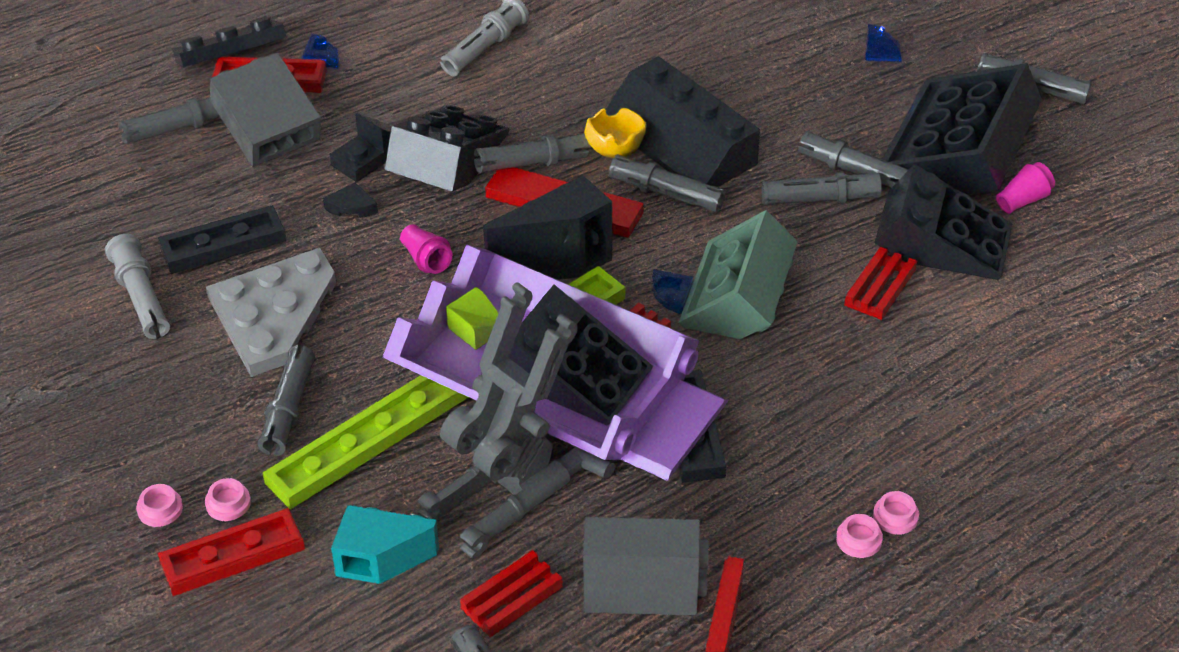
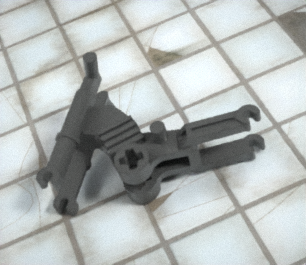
(507, 433)

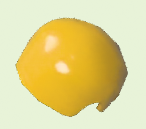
(615, 133)

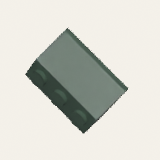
(740, 279)

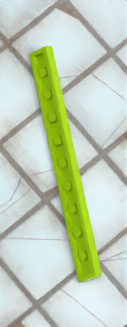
(386, 422)

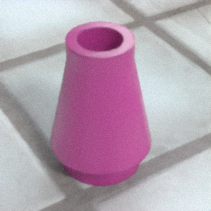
(1028, 186)
(427, 249)

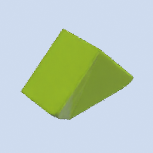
(472, 317)

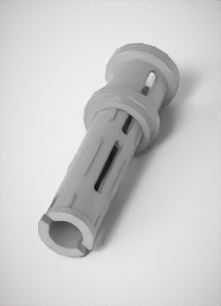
(494, 28)
(134, 273)

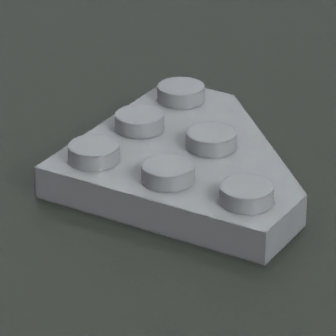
(272, 307)

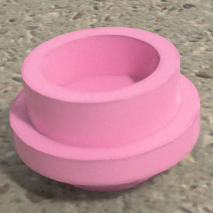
(227, 500)
(159, 505)
(896, 513)
(859, 536)

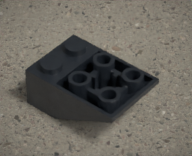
(442, 146)
(942, 227)
(557, 232)
(598, 366)

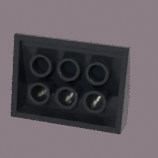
(968, 127)

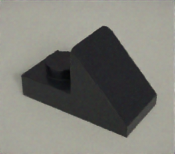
(365, 151)

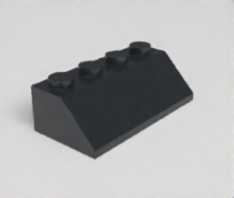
(687, 125)

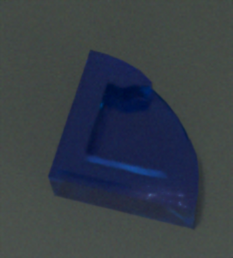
(881, 45)
(320, 49)
(672, 289)

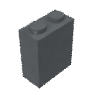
(265, 109)
(644, 566)

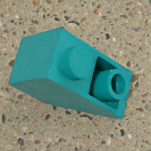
(381, 544)

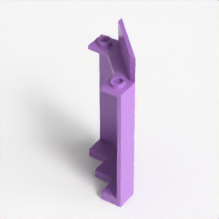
(653, 426)

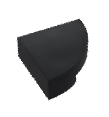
(350, 200)

